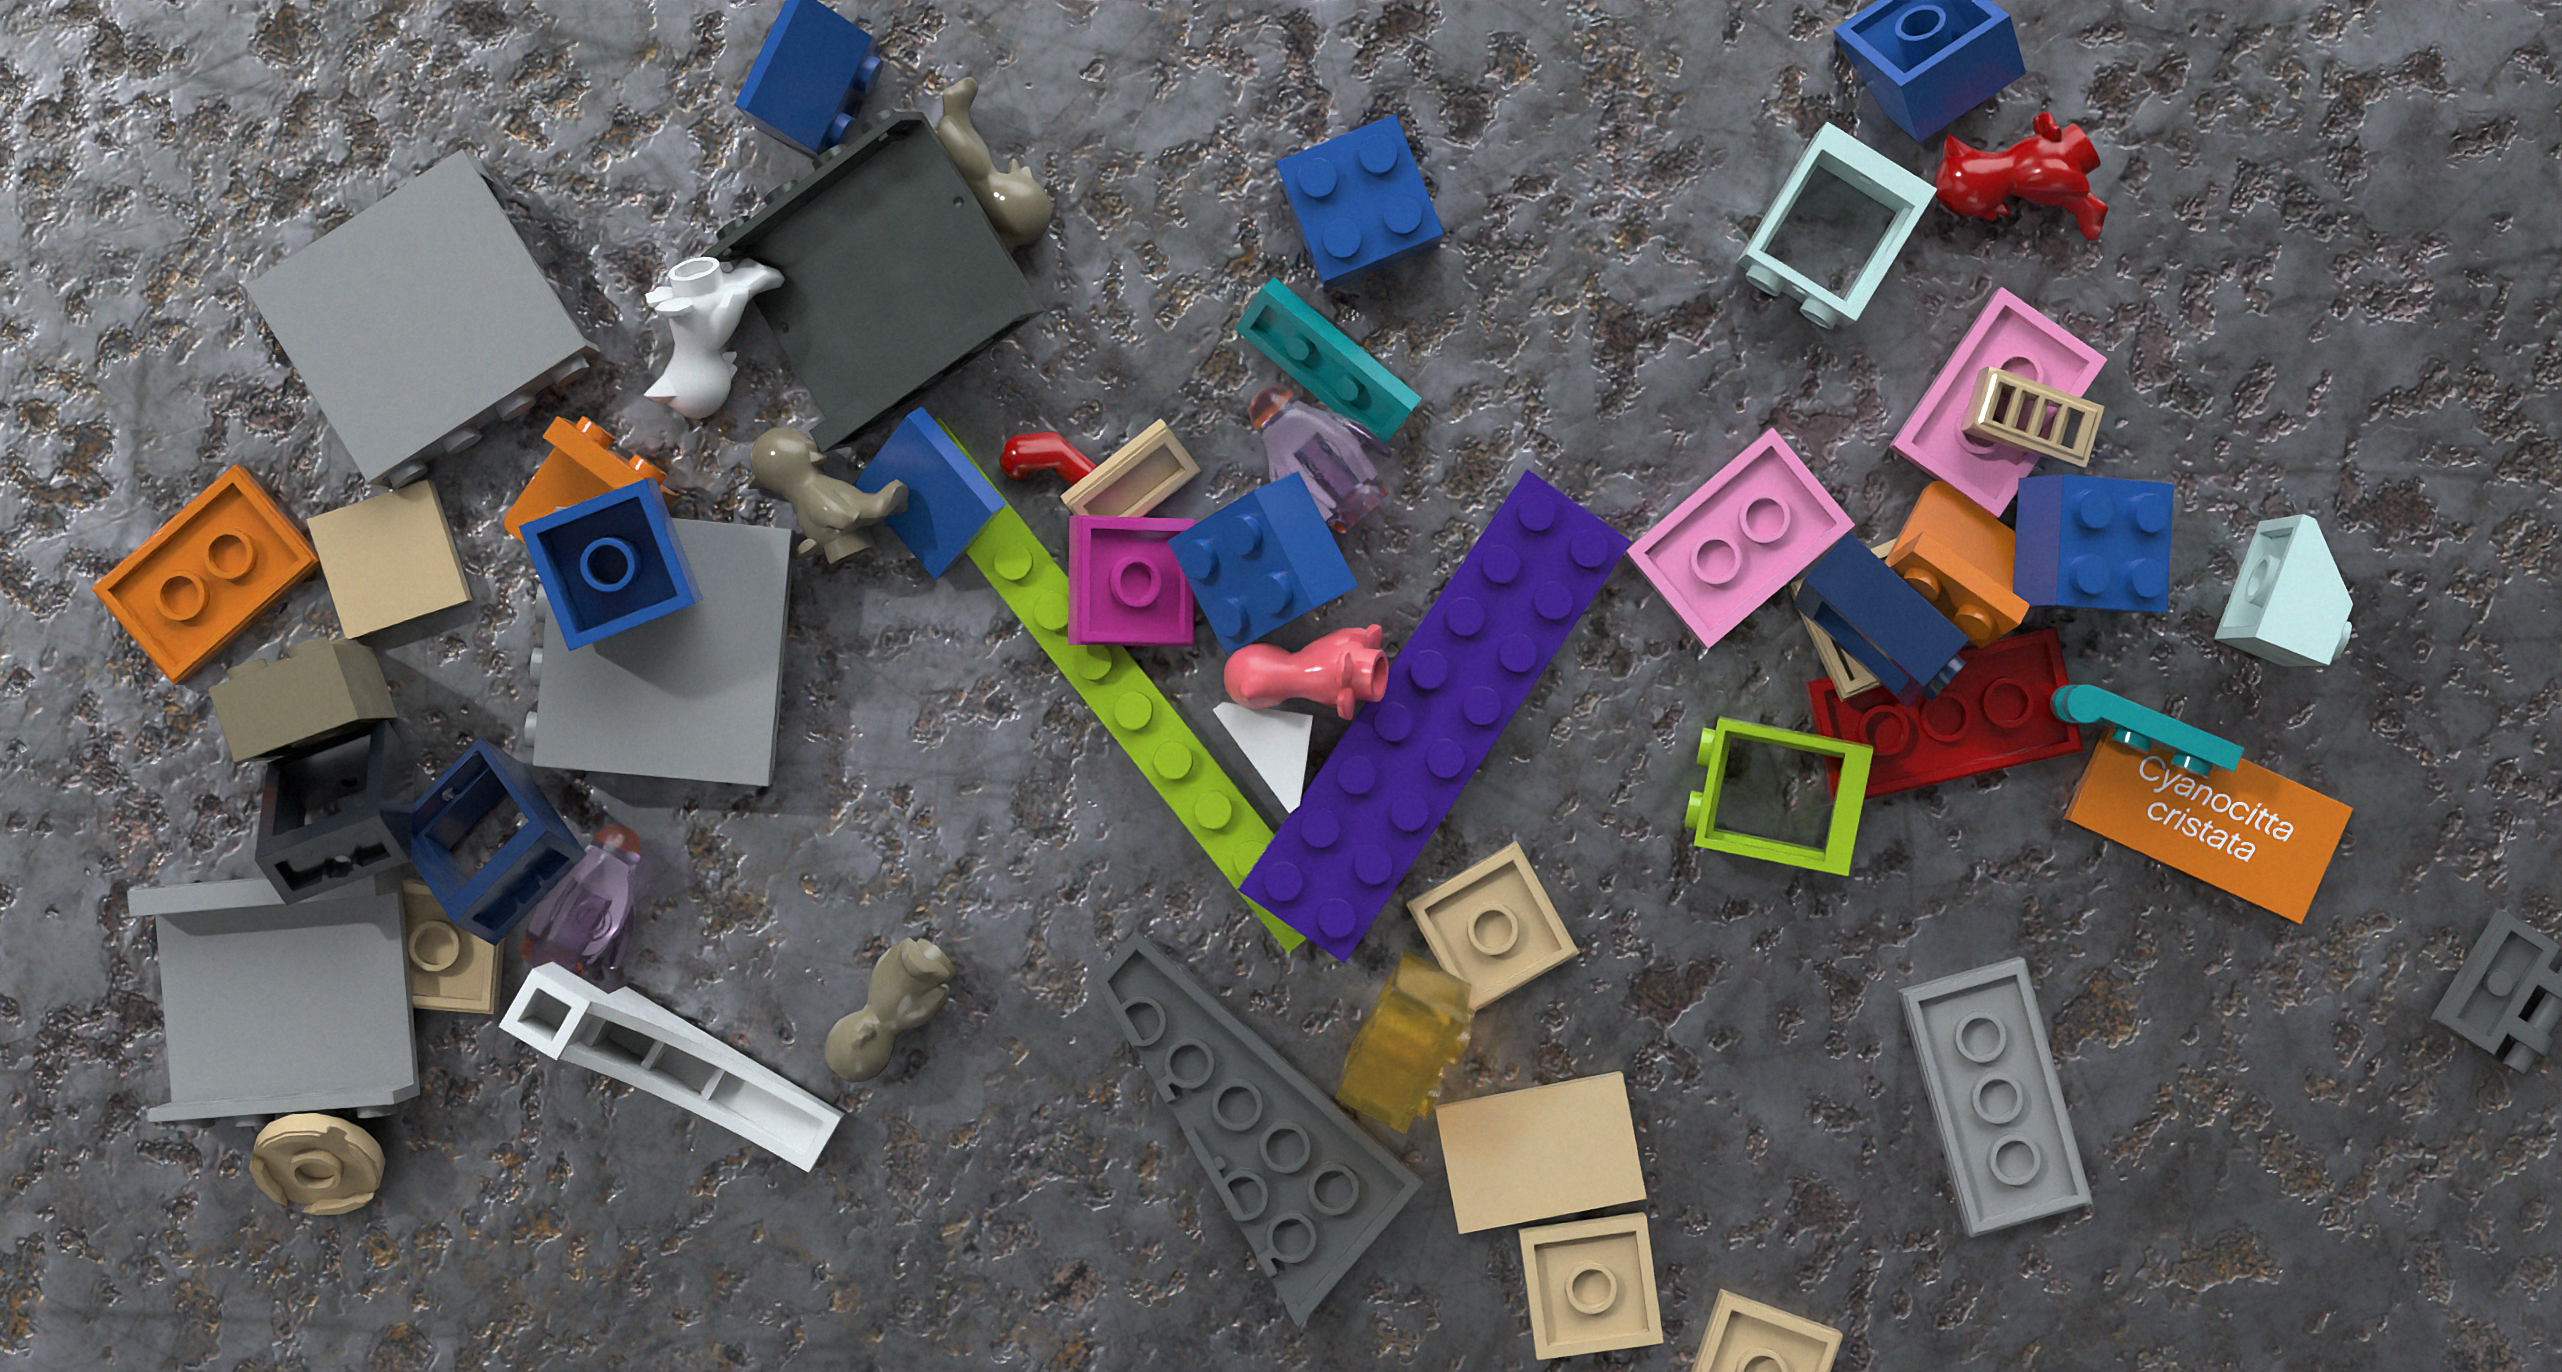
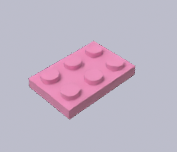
(2008, 338)
(1739, 538)

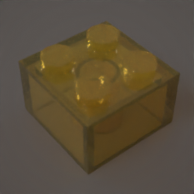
(1405, 1041)

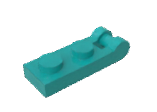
(2142, 727)

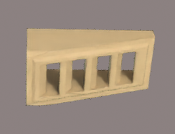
(1983, 404)

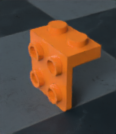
(578, 471)
(1960, 563)

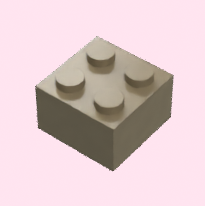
(301, 700)

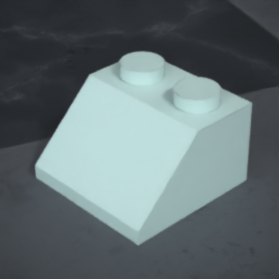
(2288, 597)

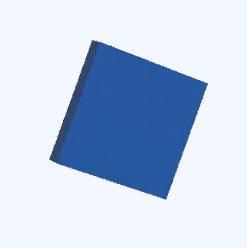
(946, 492)

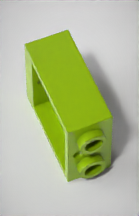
(1846, 808)

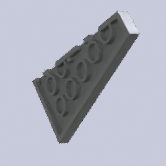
(1276, 1148)

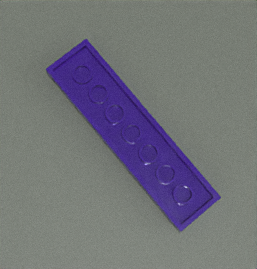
(1438, 716)

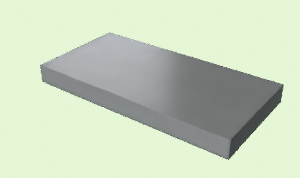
(1995, 1096)

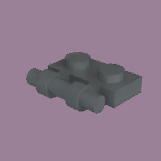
(2495, 987)

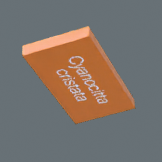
(2230, 830)

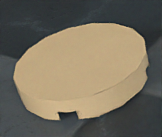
(317, 1163)

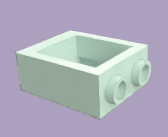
(1869, 174)

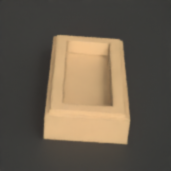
(1134, 477)

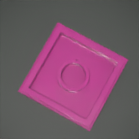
(1128, 583)

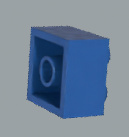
(1359, 202)
(2093, 543)
(1262, 562)
(611, 563)

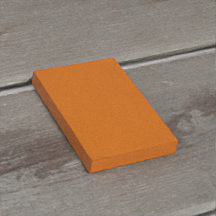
(207, 575)

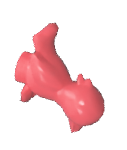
(1329, 671)

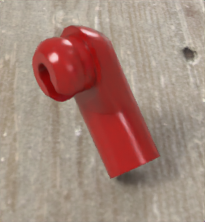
(1044, 451)

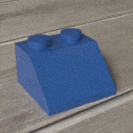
(1931, 58)
(810, 77)

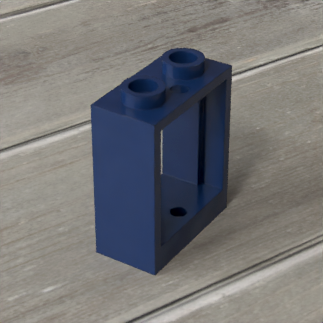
(1881, 622)
(519, 872)

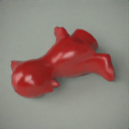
(2040, 168)

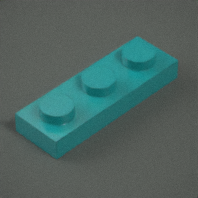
(1326, 360)

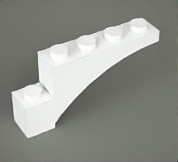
(670, 1058)

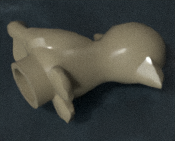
(1012, 200)
(828, 509)
(902, 994)

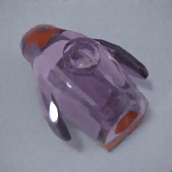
(1325, 453)
(588, 906)

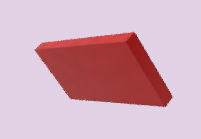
(1980, 723)

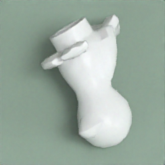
(703, 315)

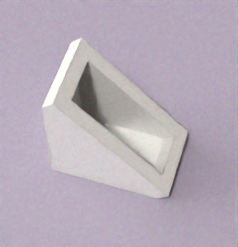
(1274, 744)

